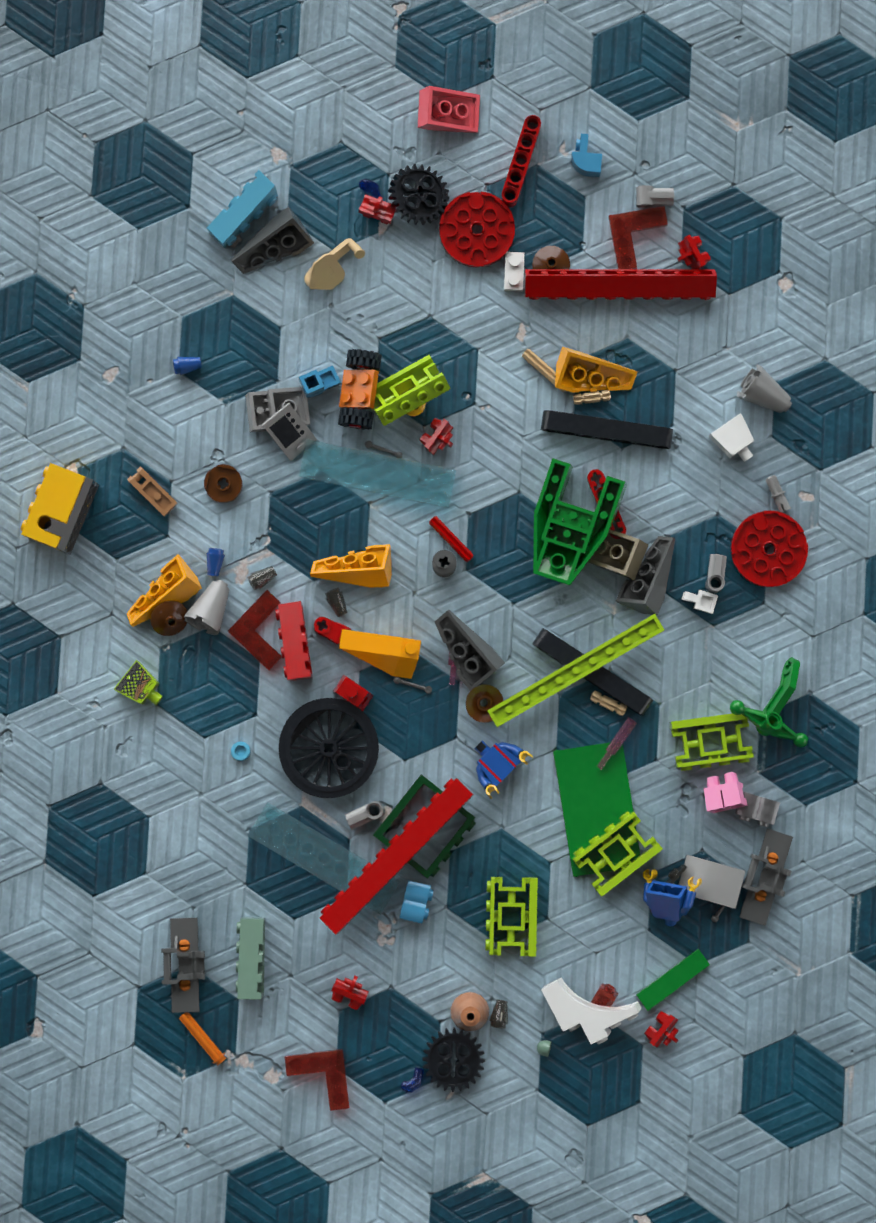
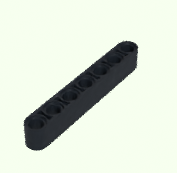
(606, 429)
(600, 678)

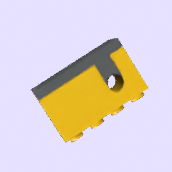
(65, 501)

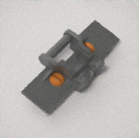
(772, 878)
(191, 964)

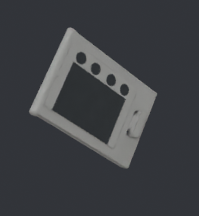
(288, 431)

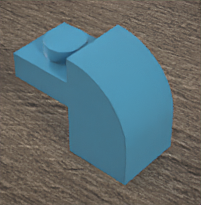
(586, 163)
(316, 382)

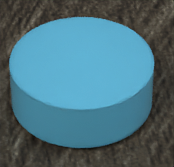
(240, 751)

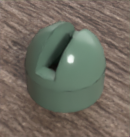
(544, 1047)

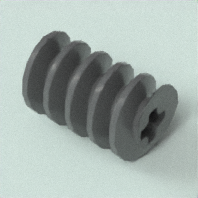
(441, 556)

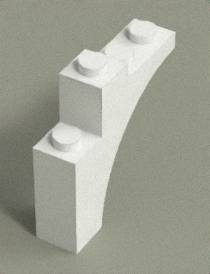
(595, 1019)

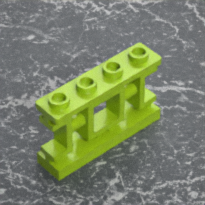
(415, 375)
(709, 725)
(627, 867)
(526, 916)

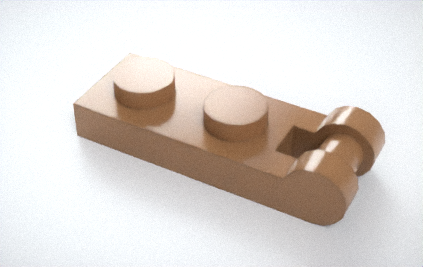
(153, 492)

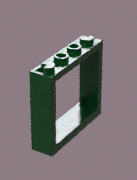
(445, 853)

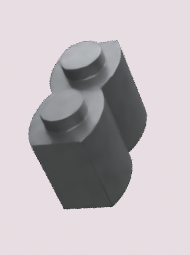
(758, 809)

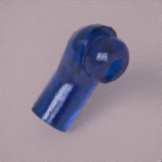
(370, 187)
(415, 1082)

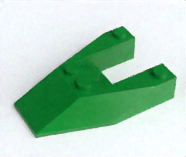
(566, 533)

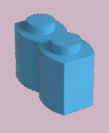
(415, 901)

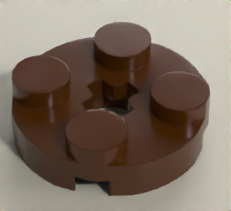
(232, 477)

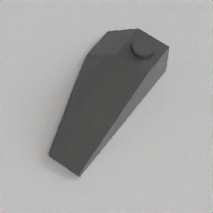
(276, 240)
(649, 587)
(470, 653)

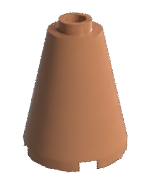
(469, 1003)

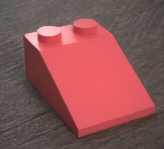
(448, 110)

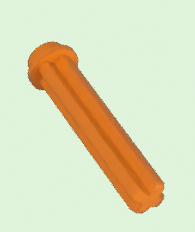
(202, 1038)

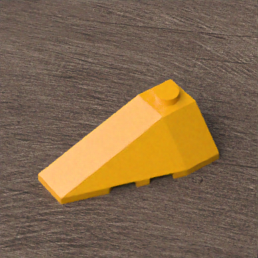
(588, 373)
(366, 568)
(174, 584)
(388, 653)

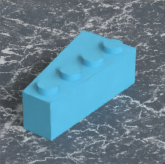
(243, 210)

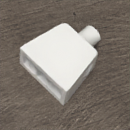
(734, 438)

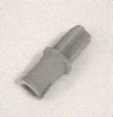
(777, 493)

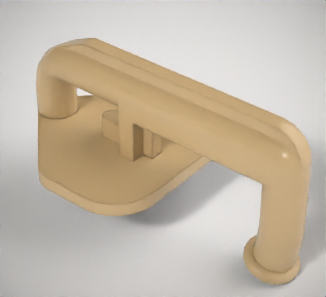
(326, 271)

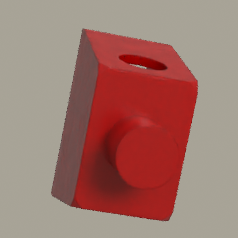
(353, 692)

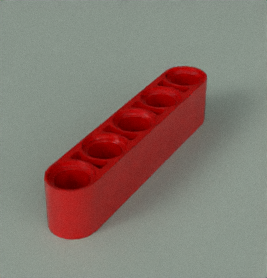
(521, 152)

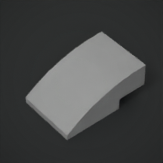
(265, 404)
(719, 882)

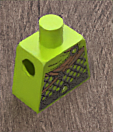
(139, 685)

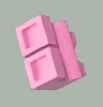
(724, 796)

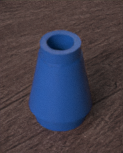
(186, 364)
(214, 561)

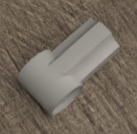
(648, 196)
(716, 571)
(363, 815)

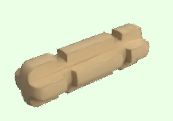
(591, 397)
(608, 703)

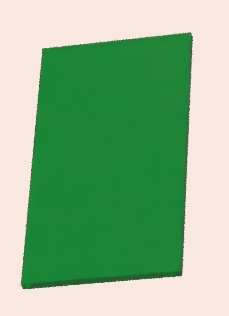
(593, 801)

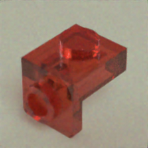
(605, 995)

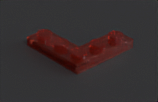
(624, 223)
(245, 628)
(323, 1061)

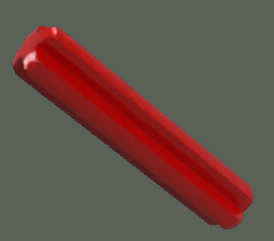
(451, 539)

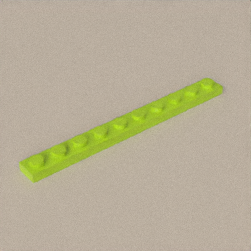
(575, 670)

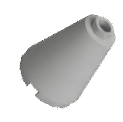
(764, 391)
(209, 608)

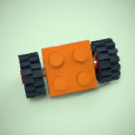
(359, 389)

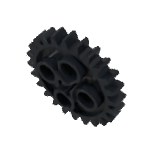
(418, 194)
(471, 1059)

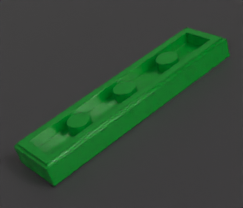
(672, 979)

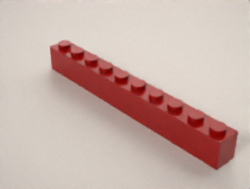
(620, 283)
(396, 856)

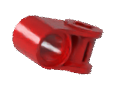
(333, 631)

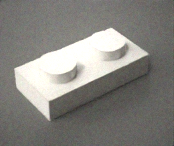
(514, 271)

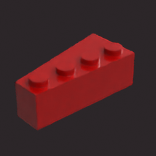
(295, 641)

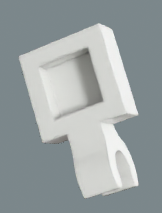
(703, 600)

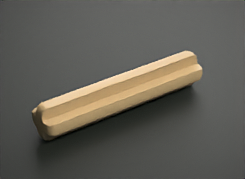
(540, 366)

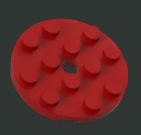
(482, 210)
(789, 548)

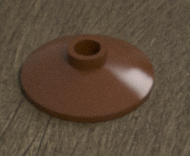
(553, 253)
(166, 611)
(474, 697)

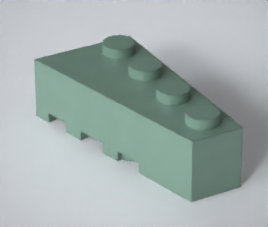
(251, 958)

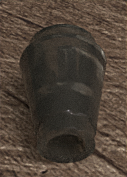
(261, 577)
(336, 601)
(499, 1015)

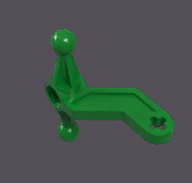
(769, 721)

